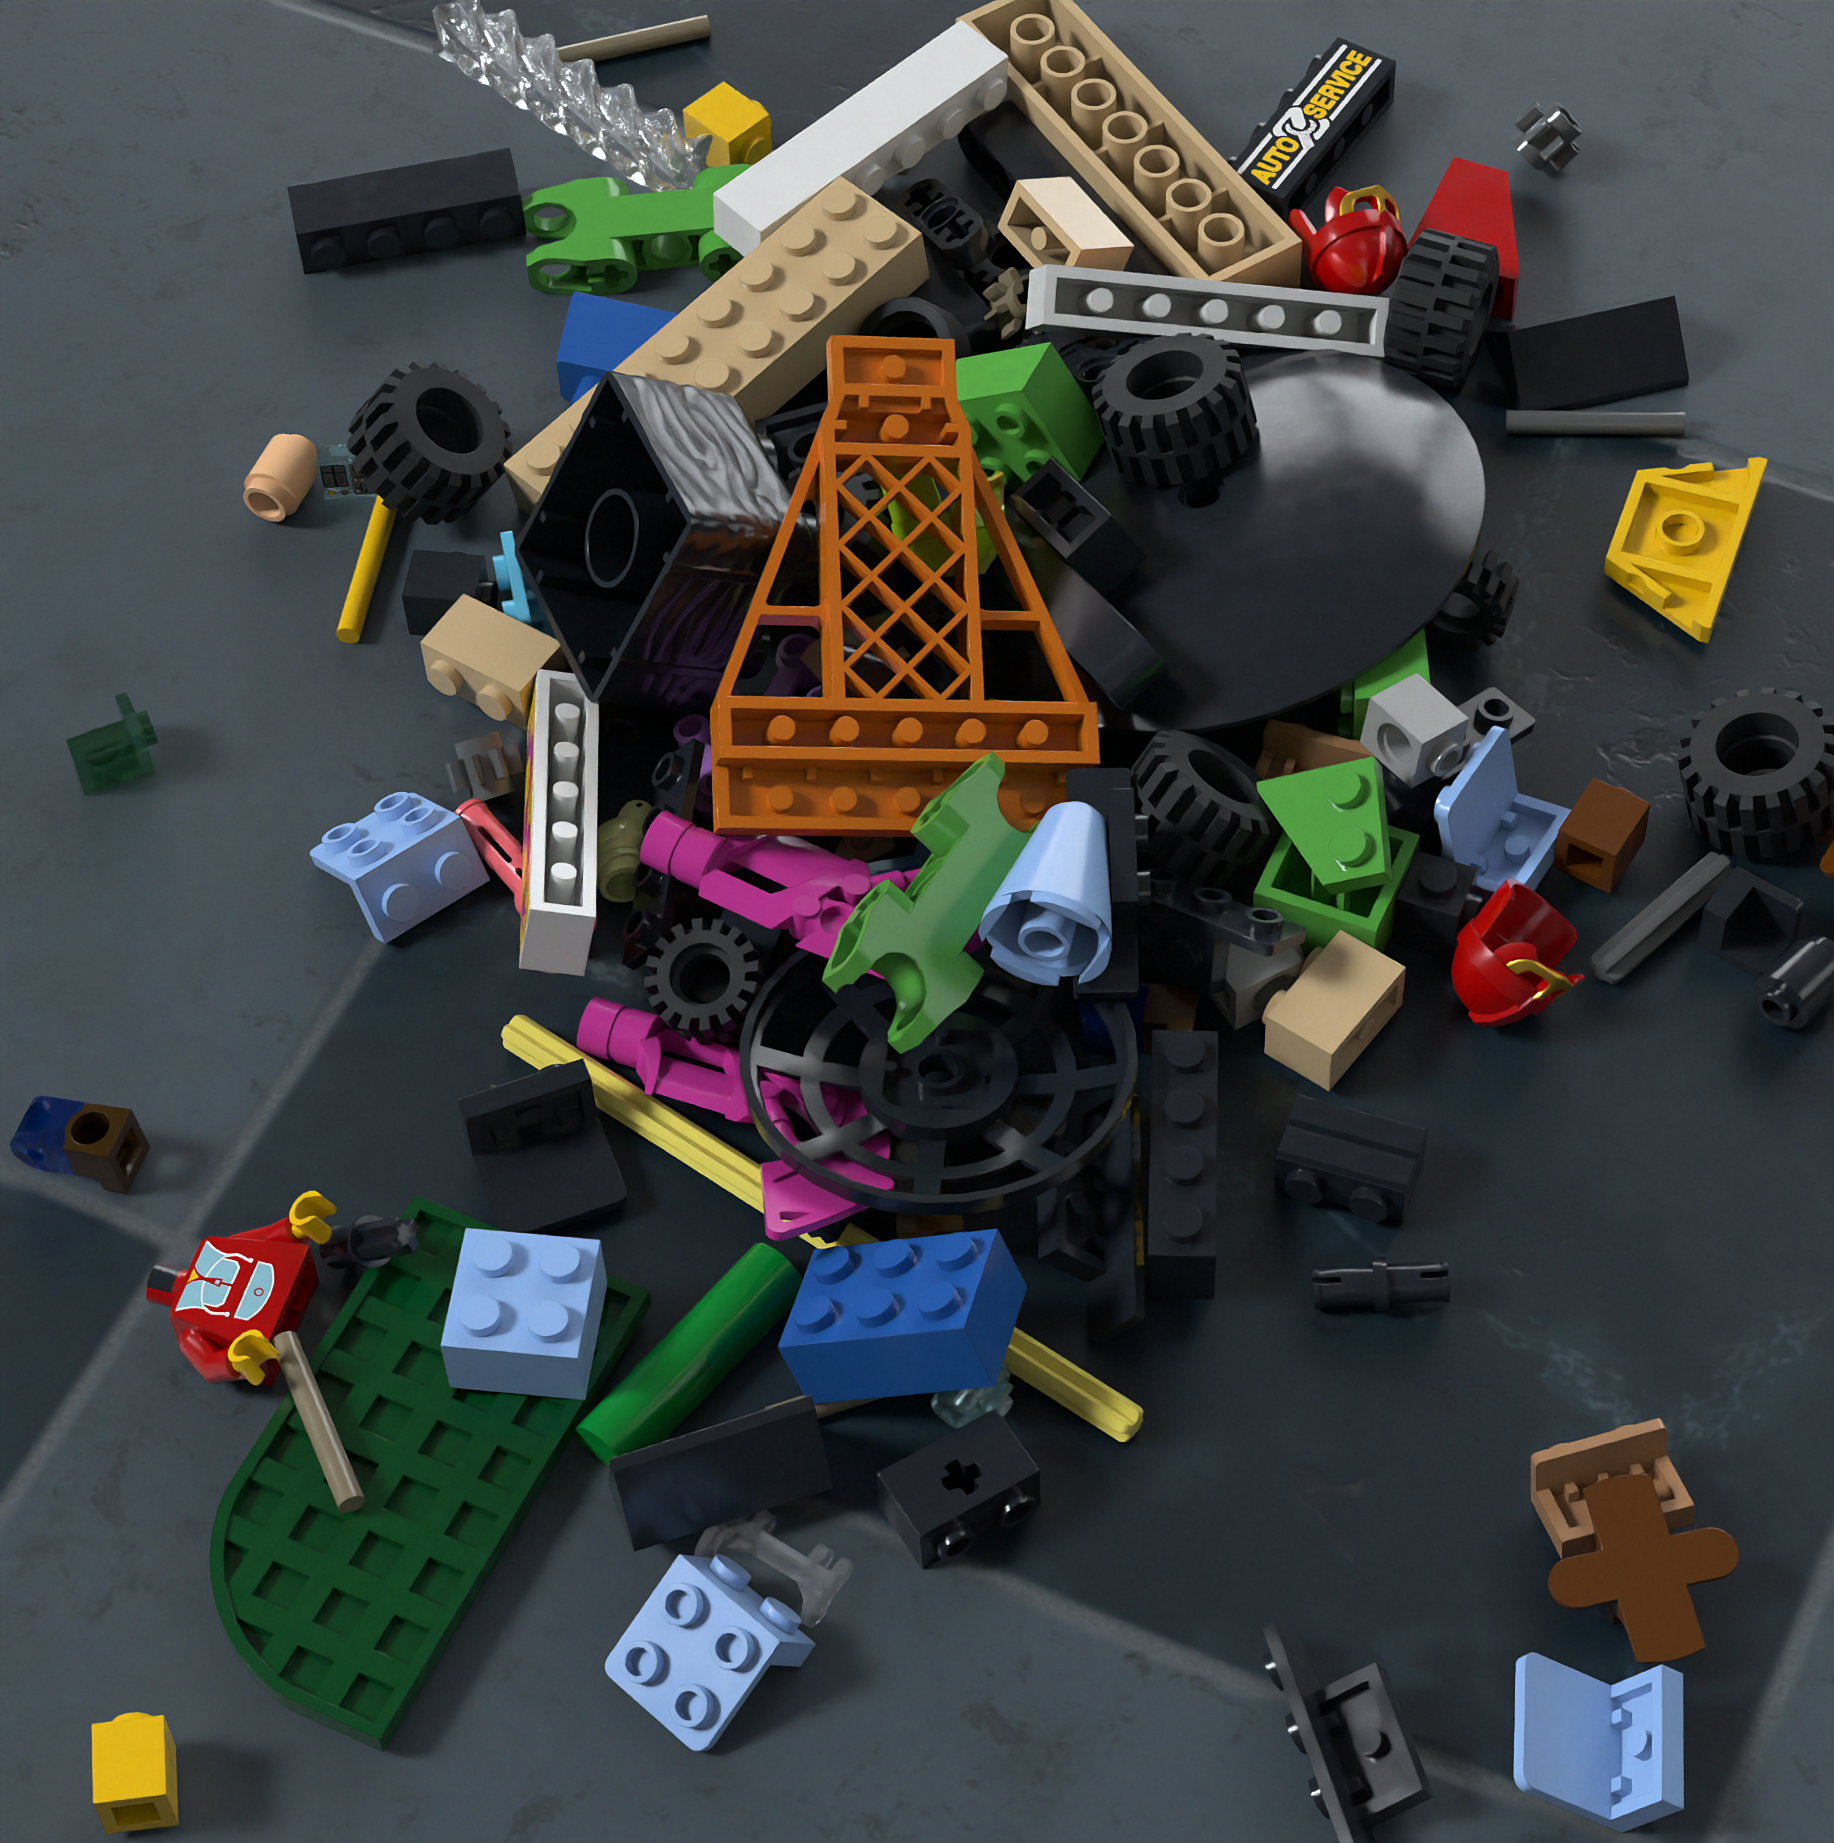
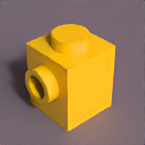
(737, 125)
(134, 1773)

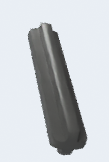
(1660, 919)

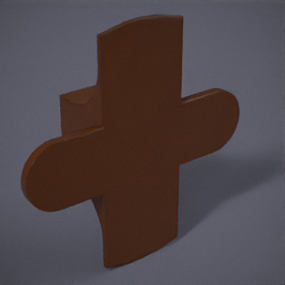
(1643, 1569)

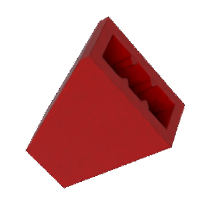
(1478, 206)

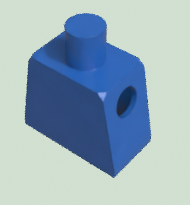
(599, 338)

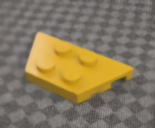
(1684, 539)

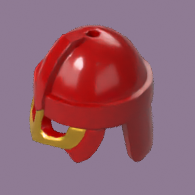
(1354, 249)
(1510, 956)

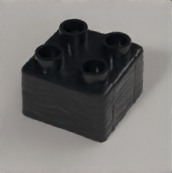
(660, 543)

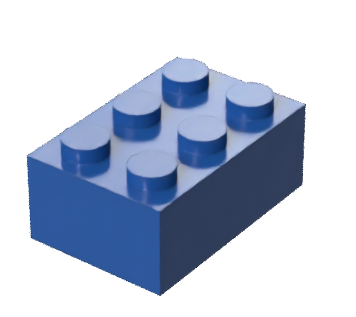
(903, 1317)

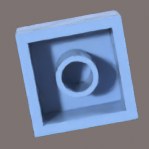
(524, 1313)

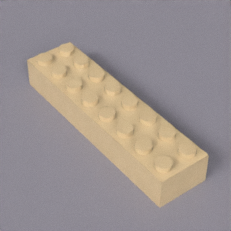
(1136, 147)
(765, 319)

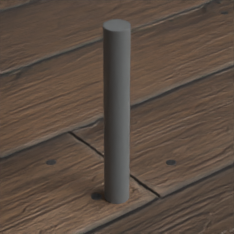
(1596, 422)

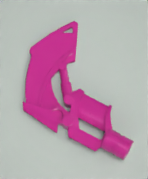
(819, 883)
(641, 1037)

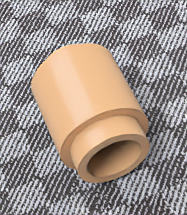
(281, 477)

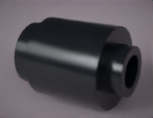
(1797, 983)

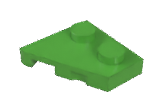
(1336, 822)

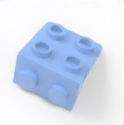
(1492, 824)
(402, 862)
(704, 1647)
(1598, 1744)

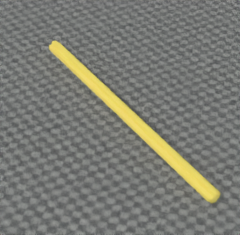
(742, 1177)

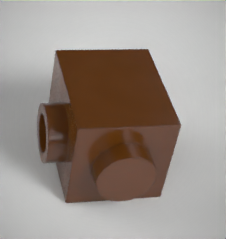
(1601, 835)

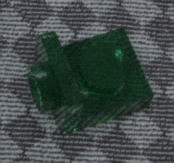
(114, 751)

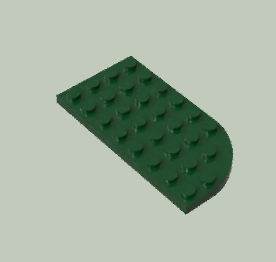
(360, 1604)

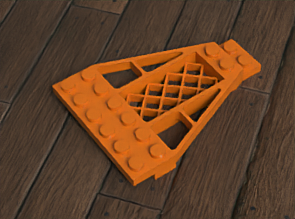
(871, 759)

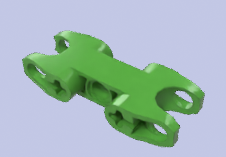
(617, 233)
(921, 933)

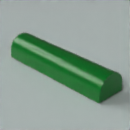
(693, 1356)

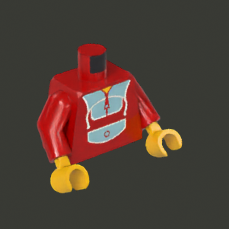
(244, 1293)

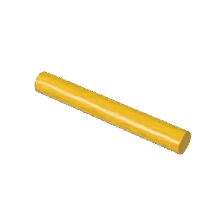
(366, 573)

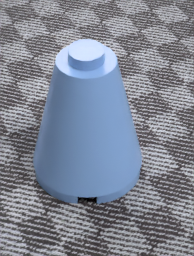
(1055, 901)

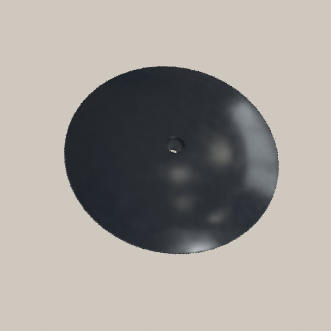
(1289, 560)

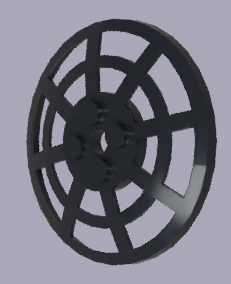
(931, 1112)

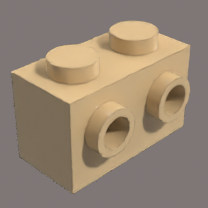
(1062, 226)
(489, 659)
(1333, 1009)

